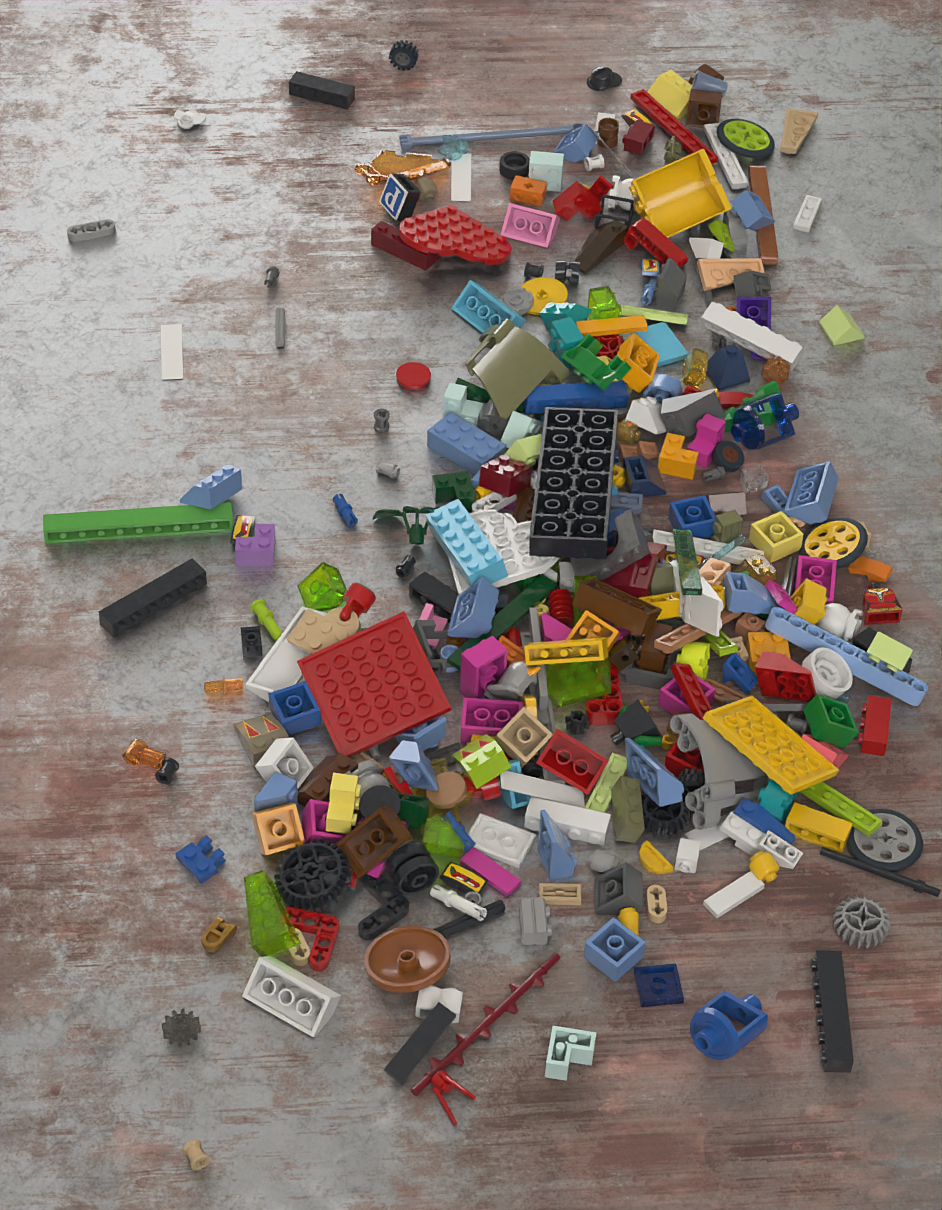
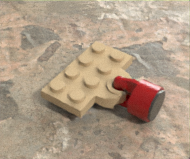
(319, 631)

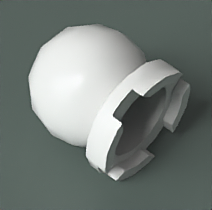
(621, 189)
(840, 621)

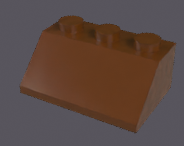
(319, 780)

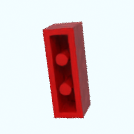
(875, 725)

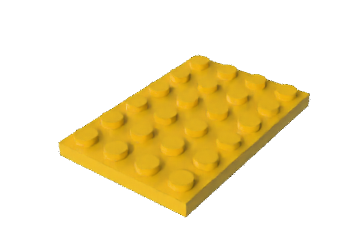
(770, 744)

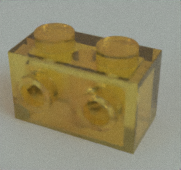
(695, 367)

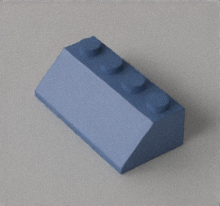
(812, 493)
(653, 776)

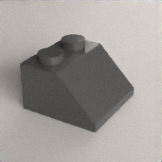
(618, 890)

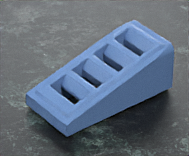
(769, 500)

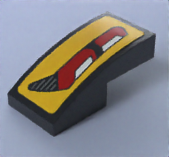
(242, 527)
(460, 876)

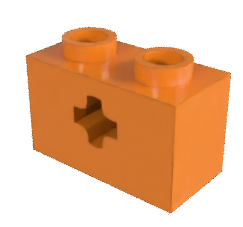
(528, 191)

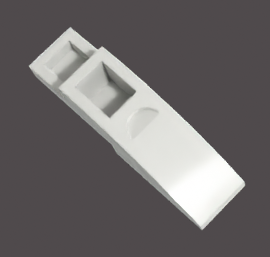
(753, 841)

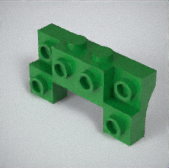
(594, 370)

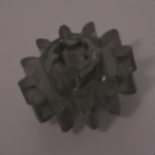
(181, 1027)

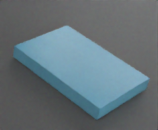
(664, 343)

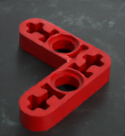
(321, 933)

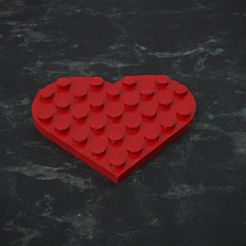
(454, 233)

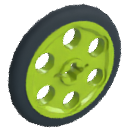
(752, 140)

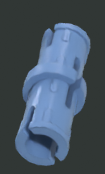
(649, 291)

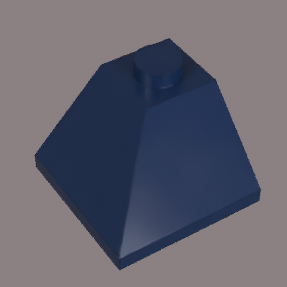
(727, 368)

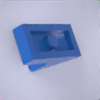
(737, 669)

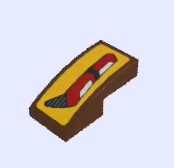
(633, 115)

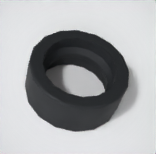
(514, 157)

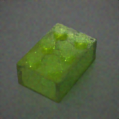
(578, 681)

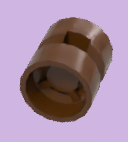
(608, 131)

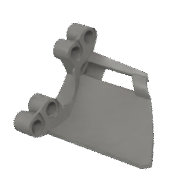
(722, 768)

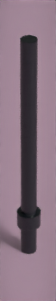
(919, 885)

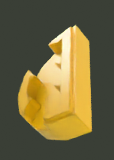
(653, 860)

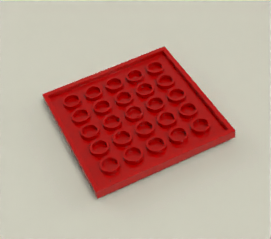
(374, 685)

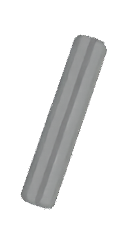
(280, 327)

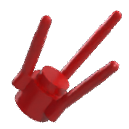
(444, 1083)

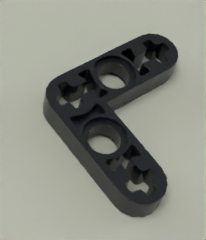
(388, 907)

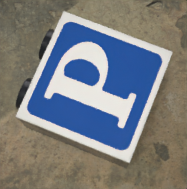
(399, 196)

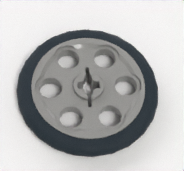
(899, 860)

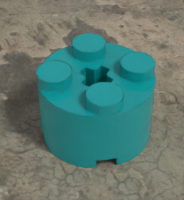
(776, 800)

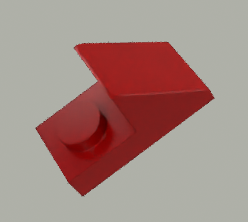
(601, 187)

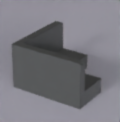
(751, 284)

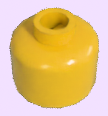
(764, 866)

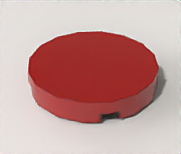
(413, 376)

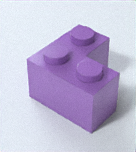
(258, 549)

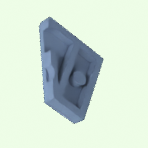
(627, 502)

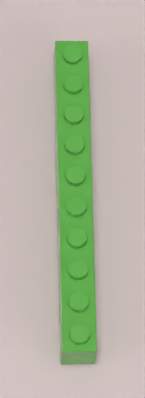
(136, 523)

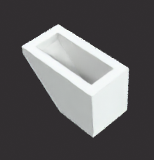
(706, 248)

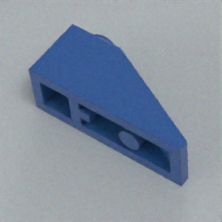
(762, 820)

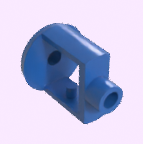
(715, 1033)

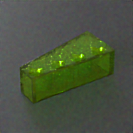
(268, 919)

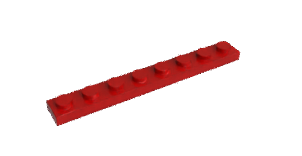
(670, 124)

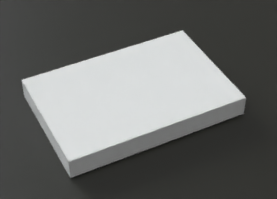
(501, 840)

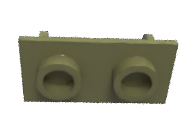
(673, 151)

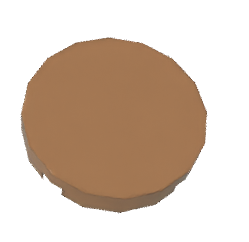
(450, 790)

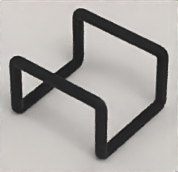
(598, 216)

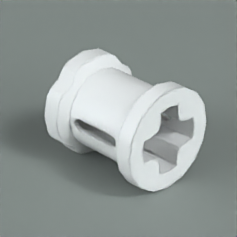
(594, 162)

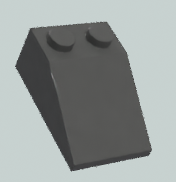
(684, 411)

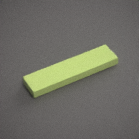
(653, 314)
(601, 795)

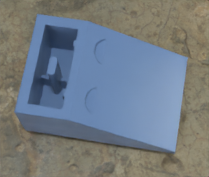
(747, 594)

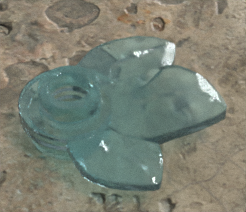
(453, 147)

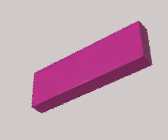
(781, 596)
(495, 874)

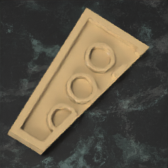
(796, 128)

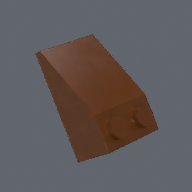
(374, 840)

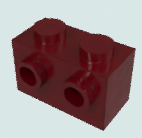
(638, 137)

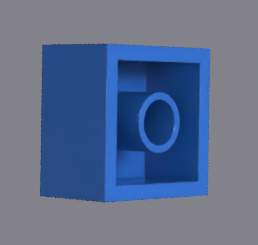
(694, 515)
(295, 708)

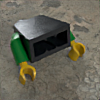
(637, 725)

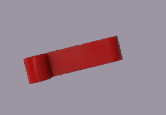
(655, 242)
(606, 709)

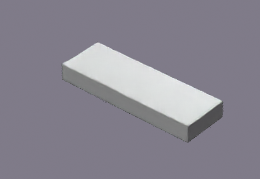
(807, 213)
(733, 894)

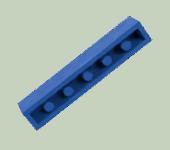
(576, 396)

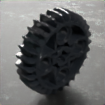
(313, 875)

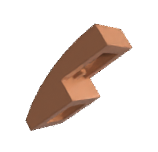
(643, 448)

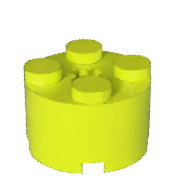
(697, 656)

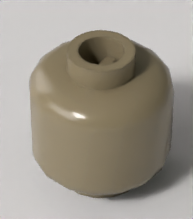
(427, 189)

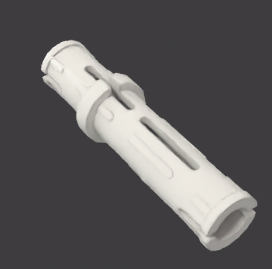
(451, 899)

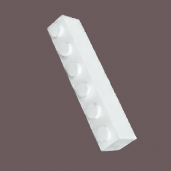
(750, 335)

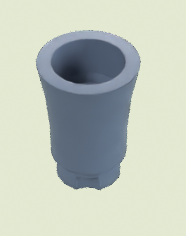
(706, 82)

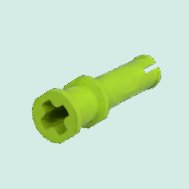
(266, 618)

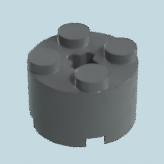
(490, 421)

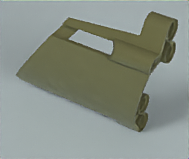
(513, 366)

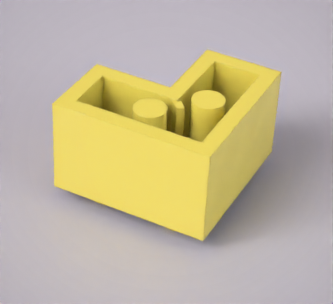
(343, 803)

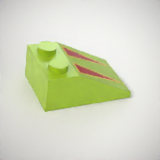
(482, 760)

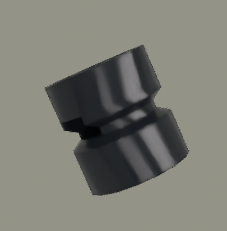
(561, 268)

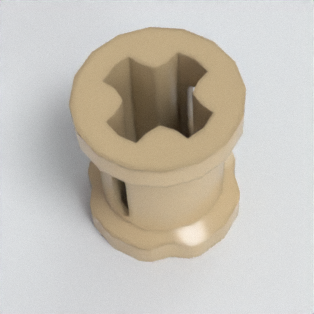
(196, 1154)

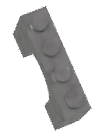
(630, 548)

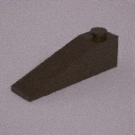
(601, 244)

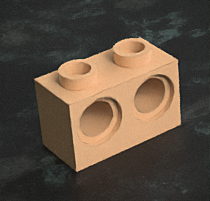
(715, 571)

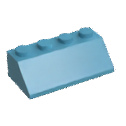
(483, 308)

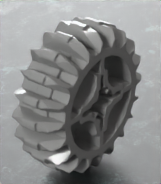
(874, 920)

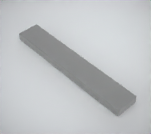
(542, 691)

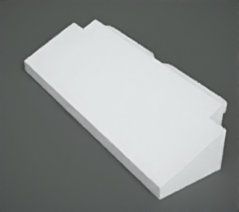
(280, 665)

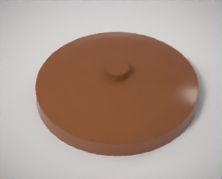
(407, 959)

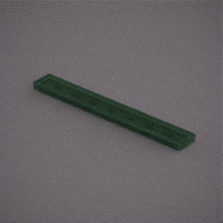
(687, 562)

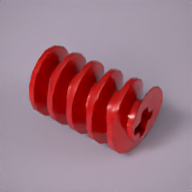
(561, 607)

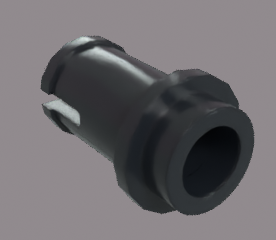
(403, 569)

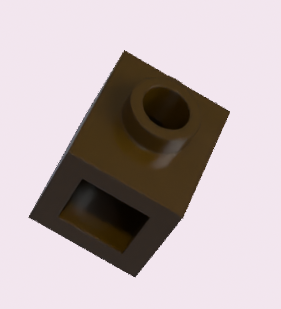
(623, 653)

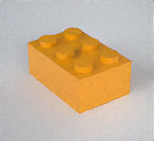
(642, 361)

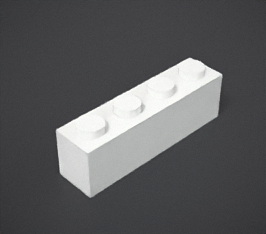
(574, 821)

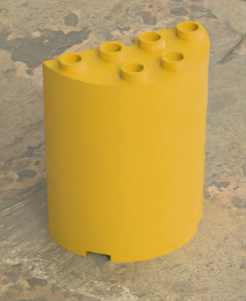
(680, 194)

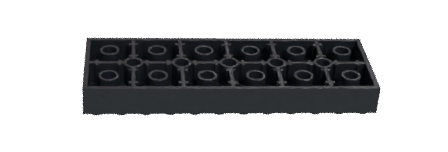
(574, 483)

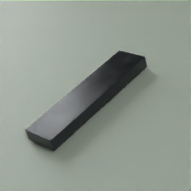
(420, 1043)

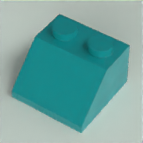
(558, 311)

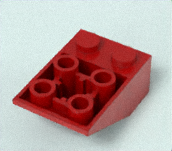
(784, 678)

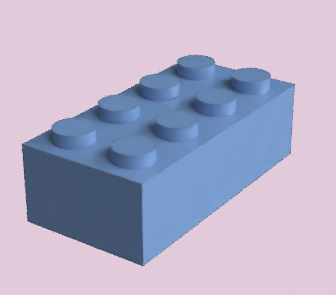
(463, 443)

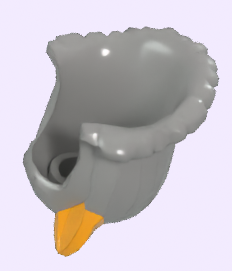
(515, 681)

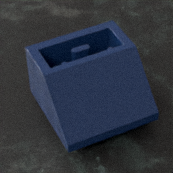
(643, 477)

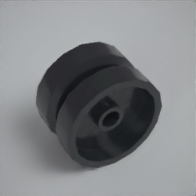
(412, 868)

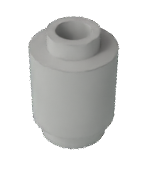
(602, 861)

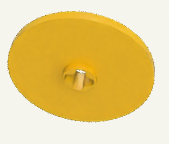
(545, 291)

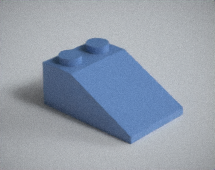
(554, 849)

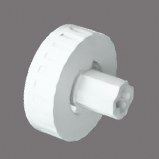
(833, 677)

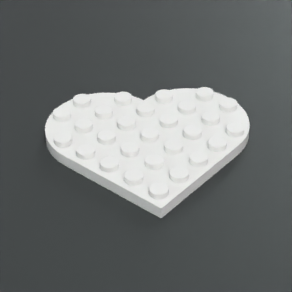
(511, 543)

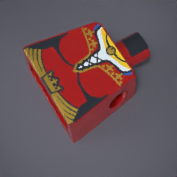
(880, 606)

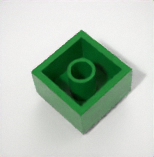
(830, 721)

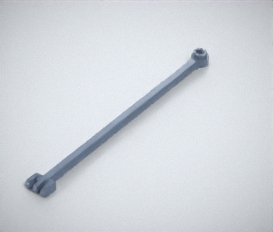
(407, 142)

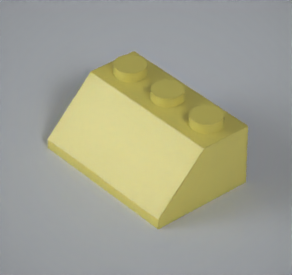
(671, 93)

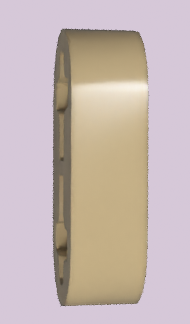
(661, 903)
(303, 948)

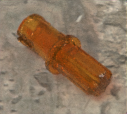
(224, 685)

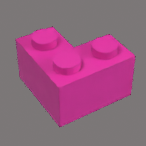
(709, 434)

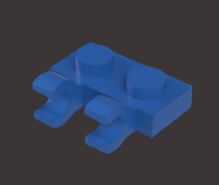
(195, 861)

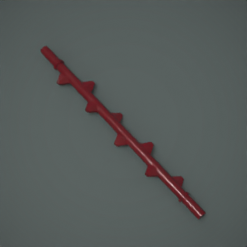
(482, 1029)

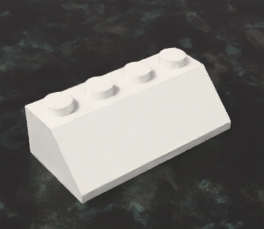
(291, 995)

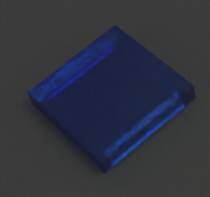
(658, 985)

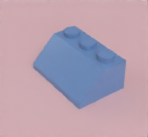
(214, 488)
(474, 610)

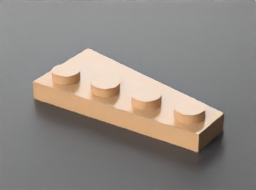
(720, 272)

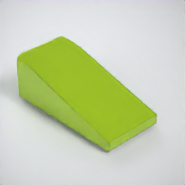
(722, 233)

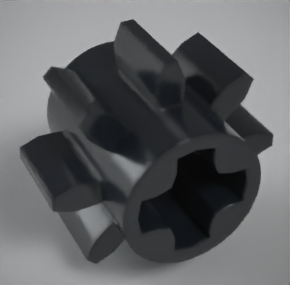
(577, 722)

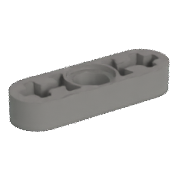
(80, 232)

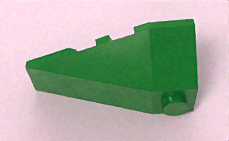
(767, 416)

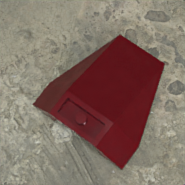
(638, 576)

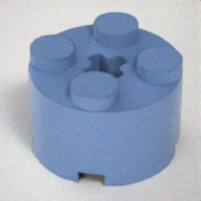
(663, 387)

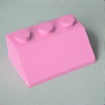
(530, 225)

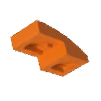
(872, 568)

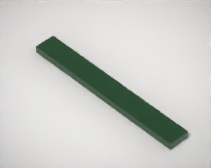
(509, 615)

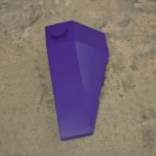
(756, 309)

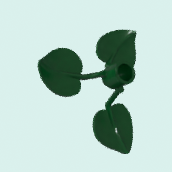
(416, 532)

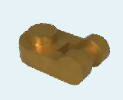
(213, 939)

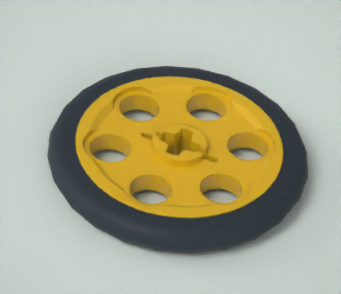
(835, 542)

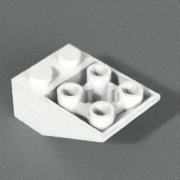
(702, 610)

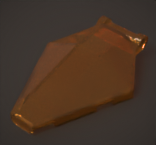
(411, 165)

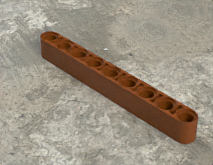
(764, 236)

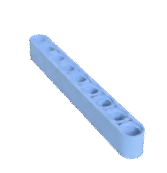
(812, 637)

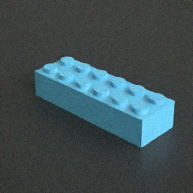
(465, 544)

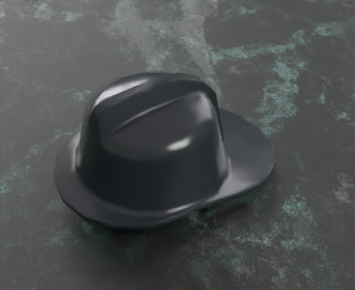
(603, 78)

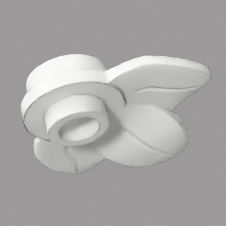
(189, 118)

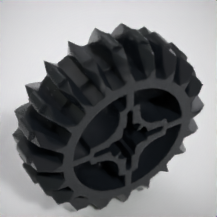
(662, 819)

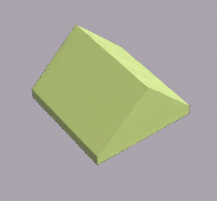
(840, 326)

